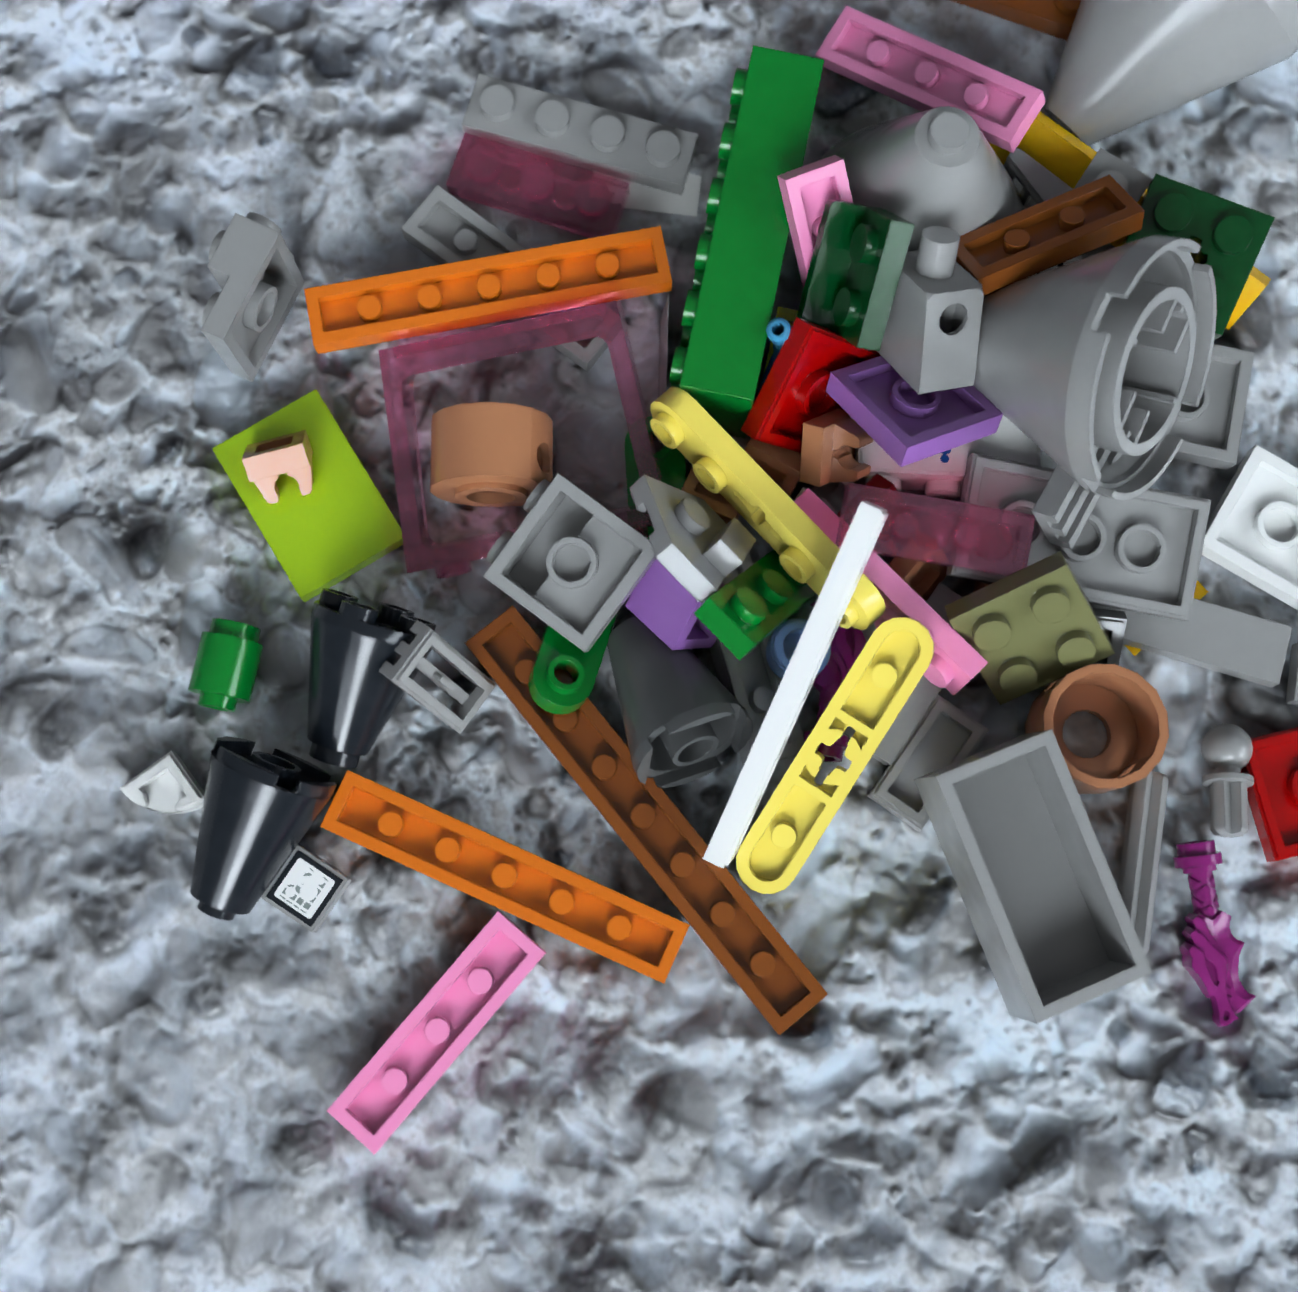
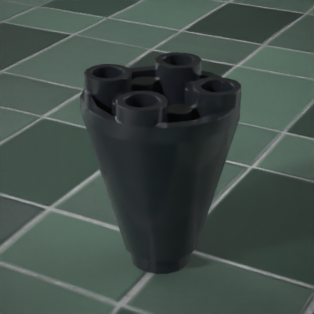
(346, 691)

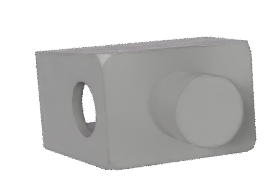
(934, 317)

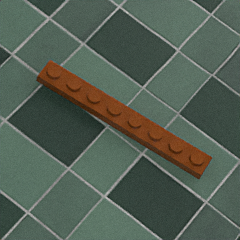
(654, 832)

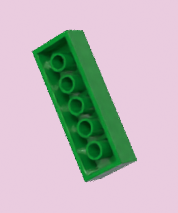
(744, 235)

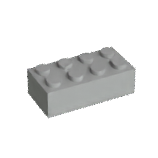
(1033, 876)

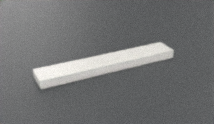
(796, 683)

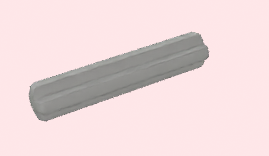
(1142, 851)

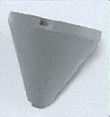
(1156, 55)
(929, 171)
(1103, 358)

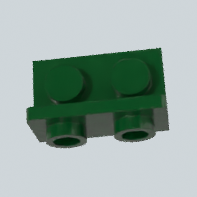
(855, 271)

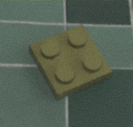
(1030, 628)

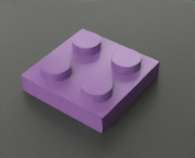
(906, 422)

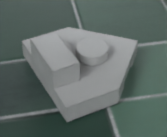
(691, 536)

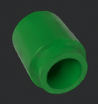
(226, 664)

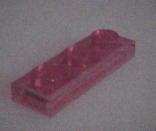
(537, 187)
(944, 530)

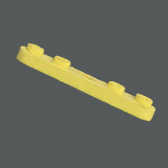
(728, 470)
(865, 701)

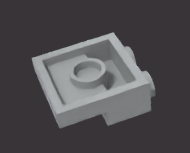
(256, 294)
(570, 561)

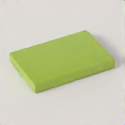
(336, 525)

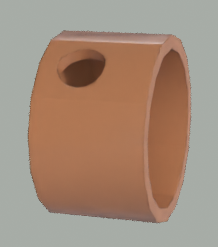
(489, 453)
(1131, 715)

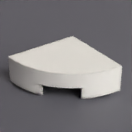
(166, 787)

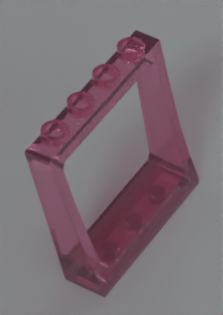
(405, 362)

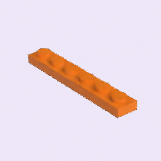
(488, 289)
(505, 876)

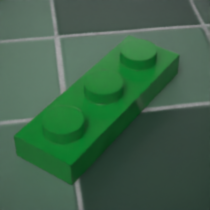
(753, 605)

